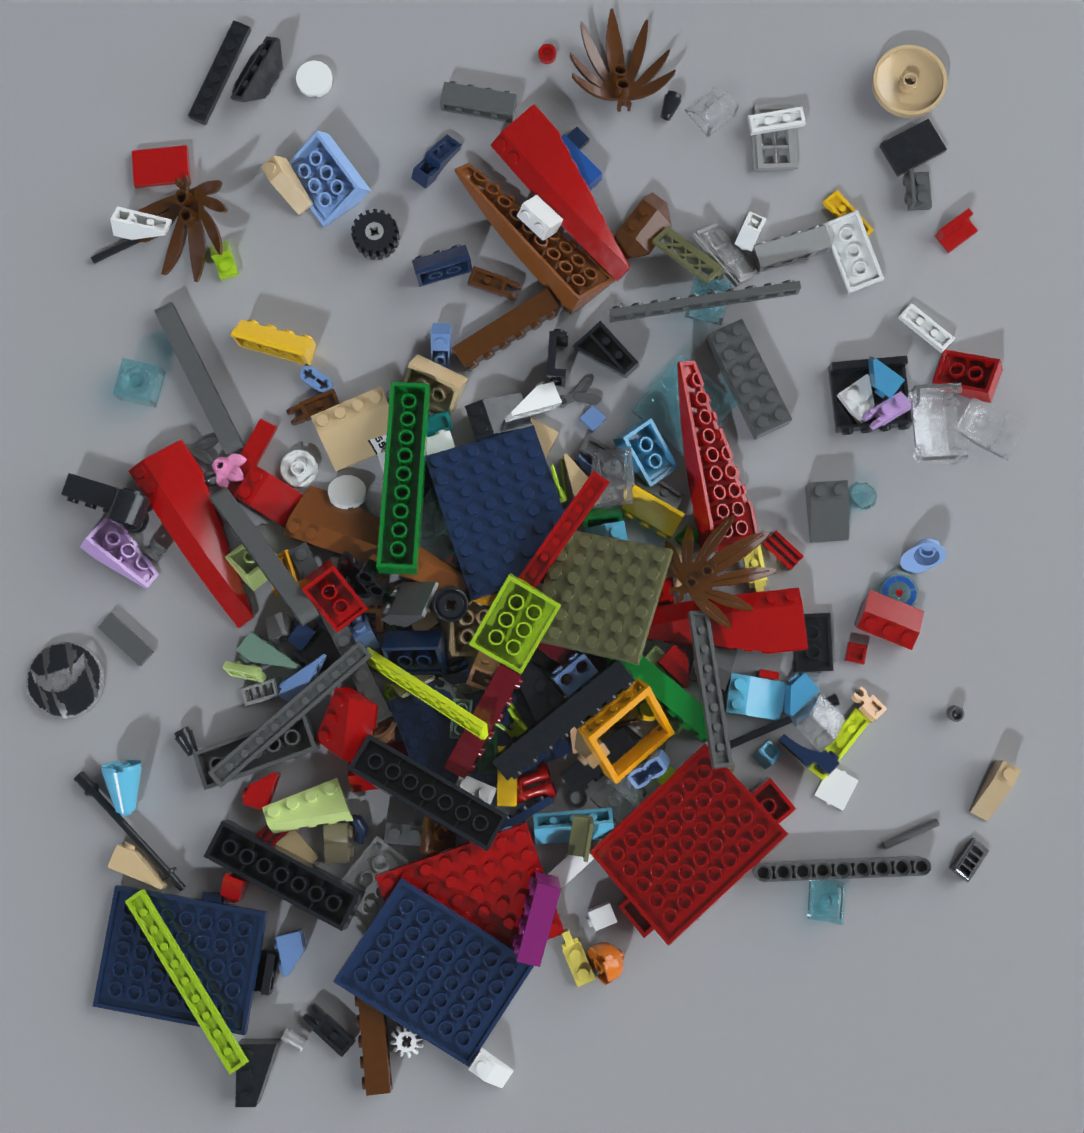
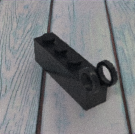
(93, 495)
(578, 775)

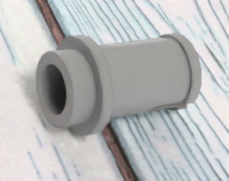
(293, 1039)

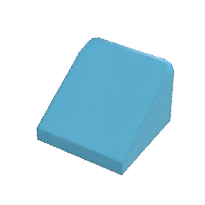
(767, 754)

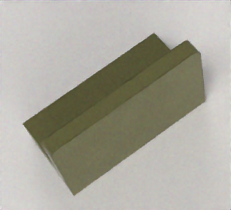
(580, 836)

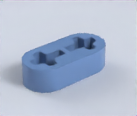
(318, 377)

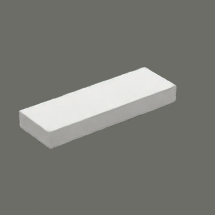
(776, 120)
(926, 328)

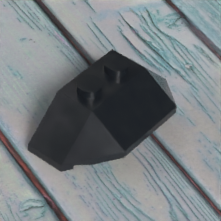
(259, 72)

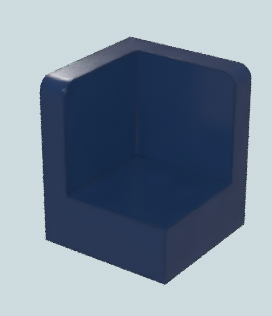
(300, 635)

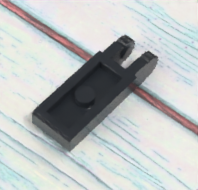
(330, 1031)

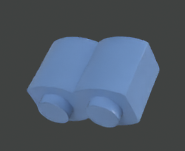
(650, 768)

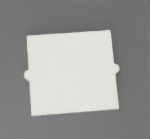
(836, 788)

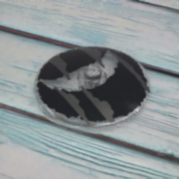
(65, 680)

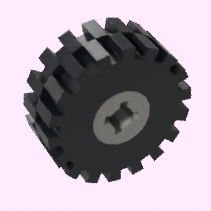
(375, 243)

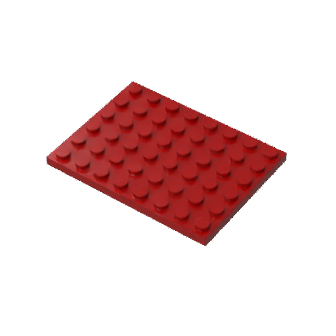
(688, 845)
(477, 883)

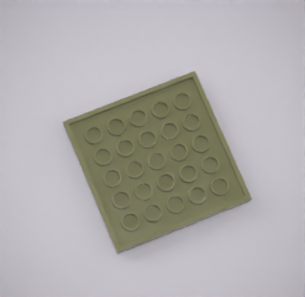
(605, 595)

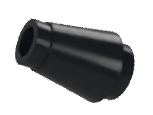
(670, 104)
(186, 740)

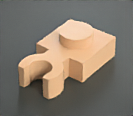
(871, 707)

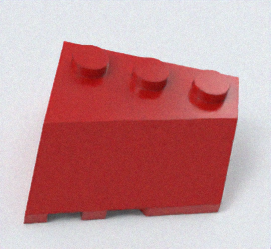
(347, 722)

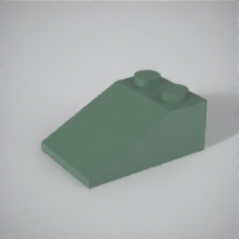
(259, 650)

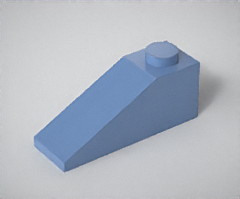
(301, 679)

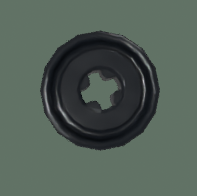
(128, 507)
(452, 593)

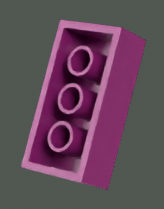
(537, 918)

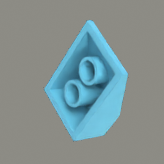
(754, 697)

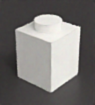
(601, 916)

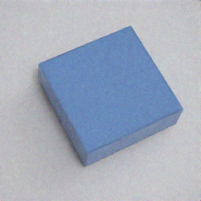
(592, 418)

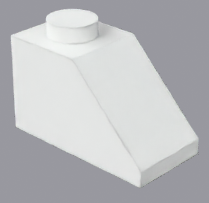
(750, 231)
(490, 1068)

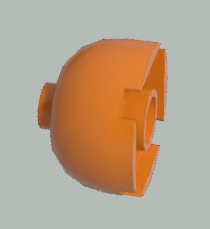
(607, 961)

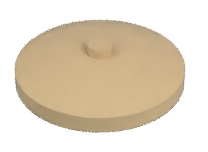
(909, 81)

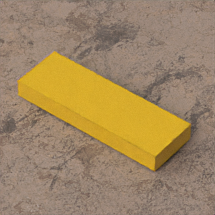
(839, 206)
(506, 789)

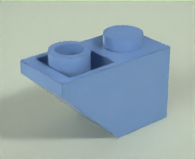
(441, 344)
(363, 632)
(290, 948)

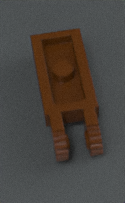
(493, 283)
(313, 406)

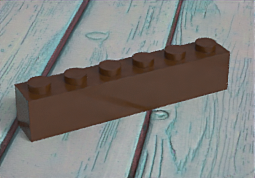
(506, 329)
(375, 1049)

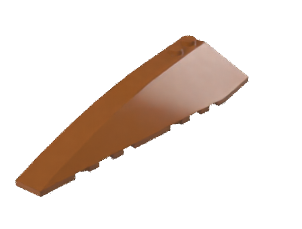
(557, 263)
(356, 532)

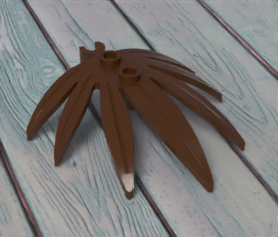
(620, 82)
(189, 207)
(701, 576)

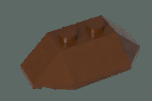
(643, 226)

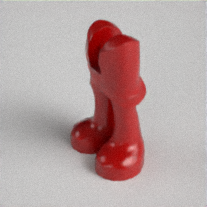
(546, 788)

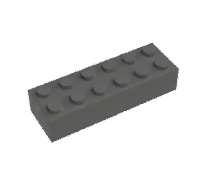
(748, 379)
(292, 744)

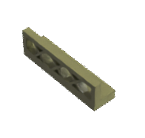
(688, 252)

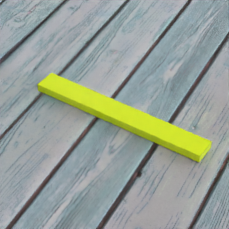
(428, 695)

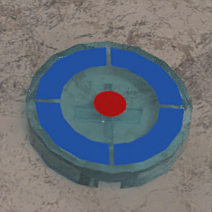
(900, 588)

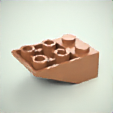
(482, 671)

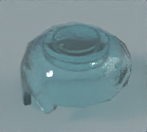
(862, 496)

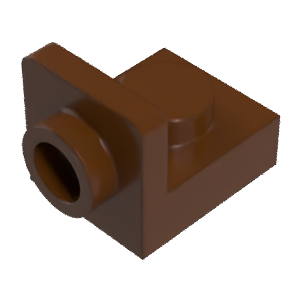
(377, 624)

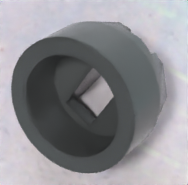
(211, 481)
(957, 710)

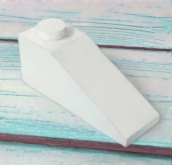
(138, 225)
(540, 400)

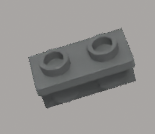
(917, 190)

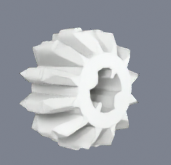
(398, 1040)

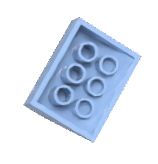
(328, 178)

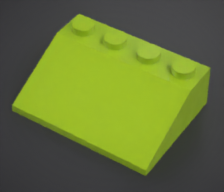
(515, 624)

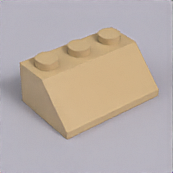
(445, 384)

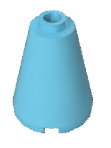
(123, 784)

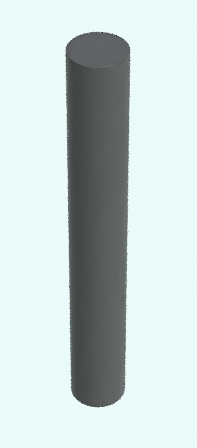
(910, 834)

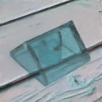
(826, 901)

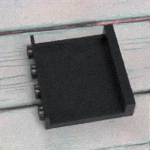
(844, 374)

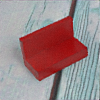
(956, 231)

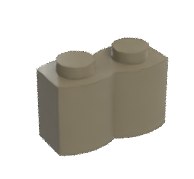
(337, 843)

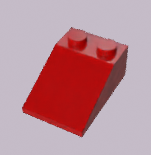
(976, 374)
(268, 495)
(332, 595)

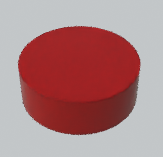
(547, 53)

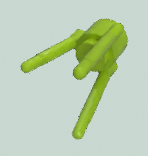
(562, 492)
(518, 726)

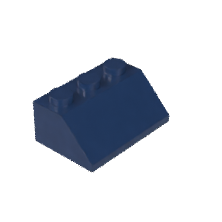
(442, 265)
(417, 651)

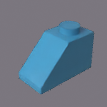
(883, 378)
(798, 692)

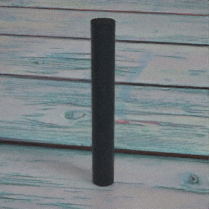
(114, 250)

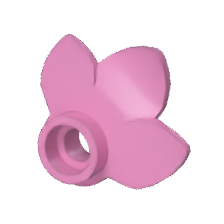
(230, 471)

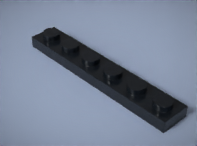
(219, 72)

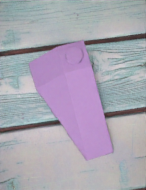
(117, 550)

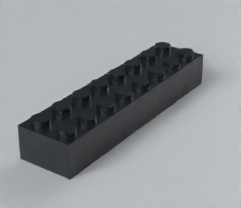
(562, 718)
(427, 792)
(284, 874)

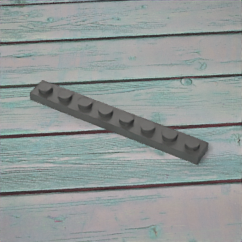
(710, 690)

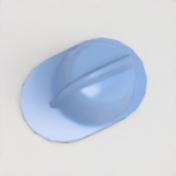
(923, 556)

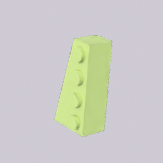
(309, 808)

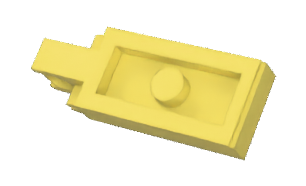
(754, 560)
(577, 959)

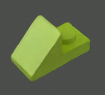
(224, 263)

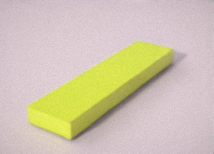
(849, 732)

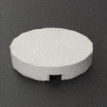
(314, 79)
(298, 468)
(347, 492)

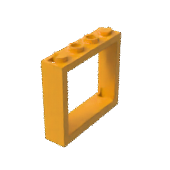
(610, 715)

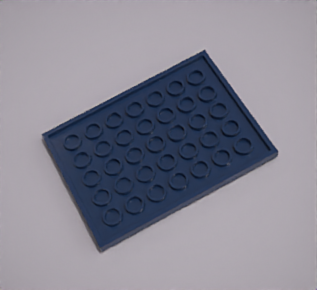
(495, 505)
(427, 730)
(217, 941)
(433, 972)

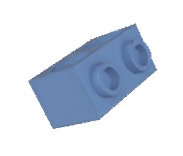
(577, 678)

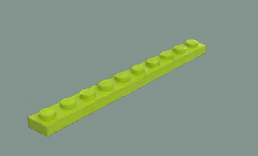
(187, 981)

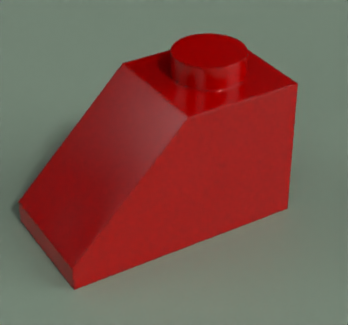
(676, 665)
(261, 792)
(234, 887)

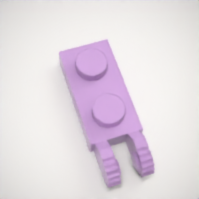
(888, 410)

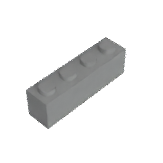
(791, 248)

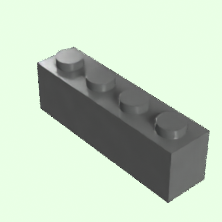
(478, 101)

